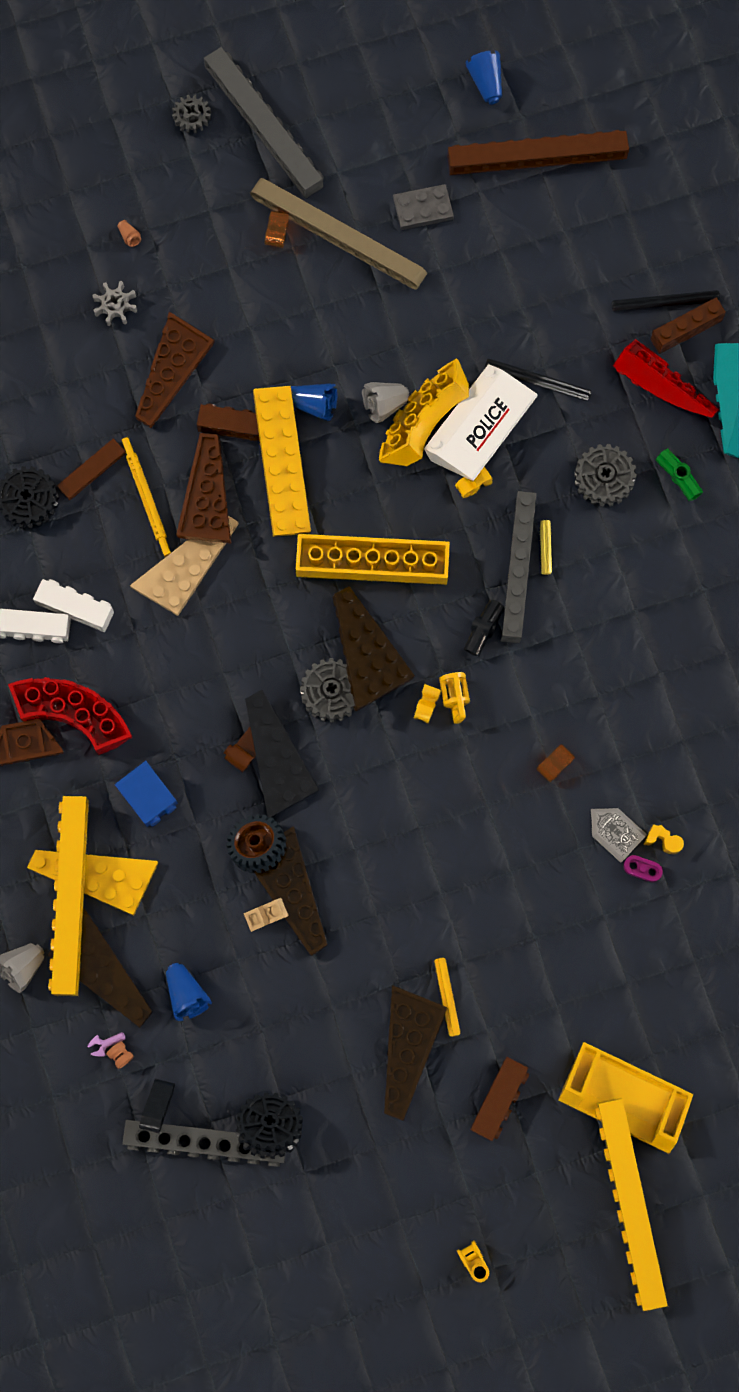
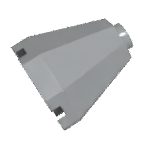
(383, 399)
(21, 965)

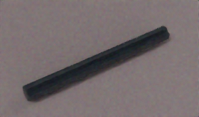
(664, 300)
(542, 380)

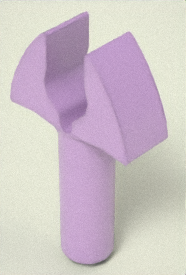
(105, 1043)

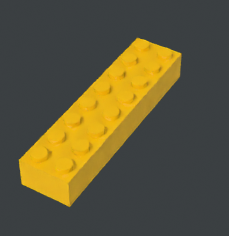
(372, 559)

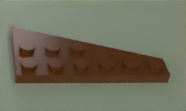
(174, 361)
(205, 502)

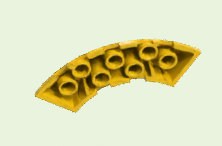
(424, 410)

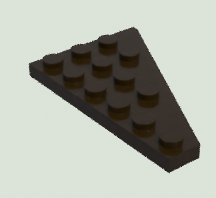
(371, 659)

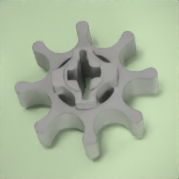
(118, 309)

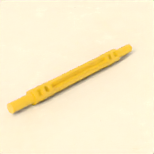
(146, 497)

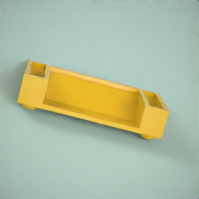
(651, 1105)

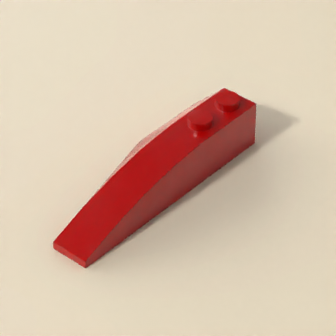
(653, 375)

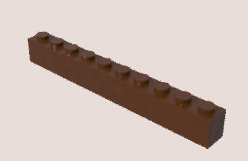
(537, 152)

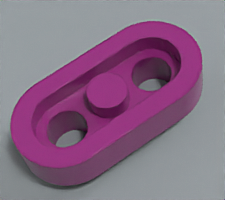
(643, 866)

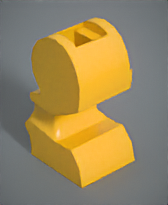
(469, 487)
(427, 704)
(670, 844)

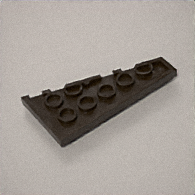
(291, 884)

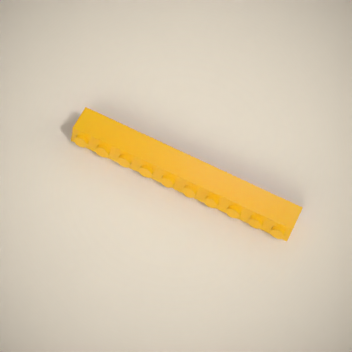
(69, 896)
(632, 1205)

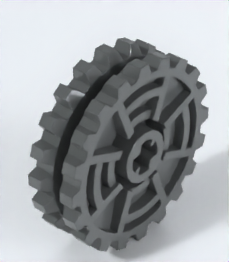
(607, 461)
(316, 688)

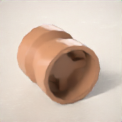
(116, 1054)

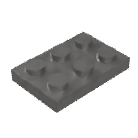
(423, 207)

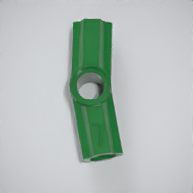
(687, 483)

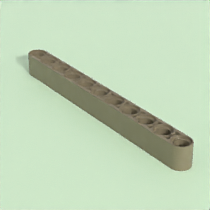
(339, 233)

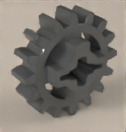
(191, 114)

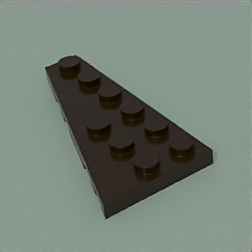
(106, 976)
(411, 1039)

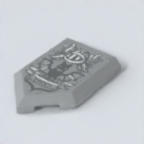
(615, 832)

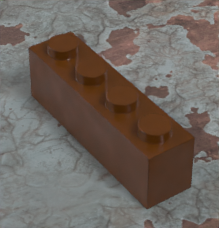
(688, 325)
(228, 422)
(497, 1102)

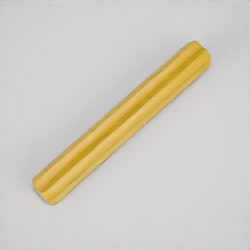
(447, 996)

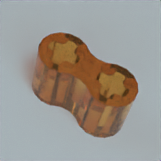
(277, 229)
(555, 763)

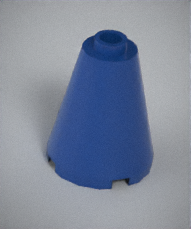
(486, 73)
(315, 399)
(185, 993)

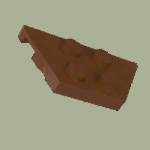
(26, 742)

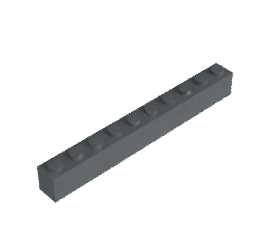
(263, 122)

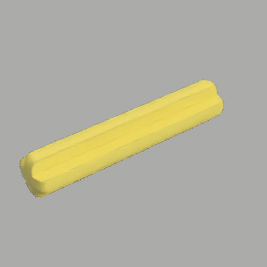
(545, 538)

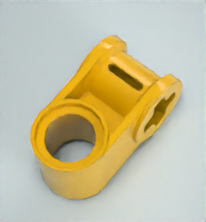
(473, 1260)

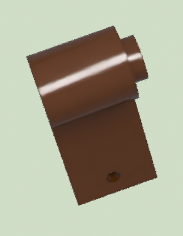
(241, 753)

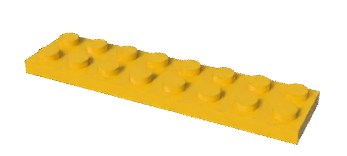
(281, 461)

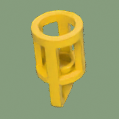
(456, 700)

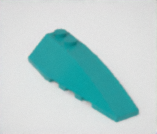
(727, 381)

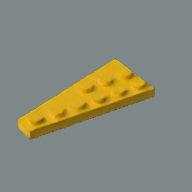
(107, 879)

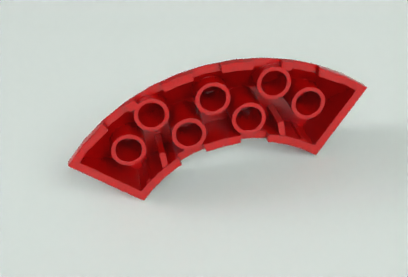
(72, 705)

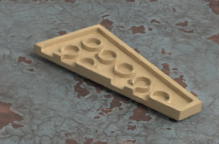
(180, 573)

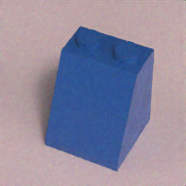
(146, 794)

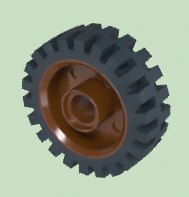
(256, 857)

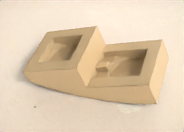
(266, 914)

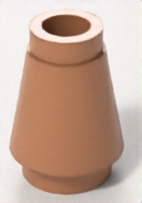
(130, 234)

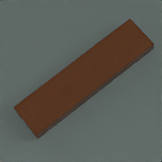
(91, 469)

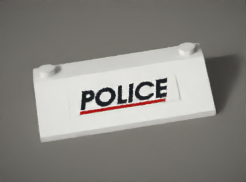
(480, 423)

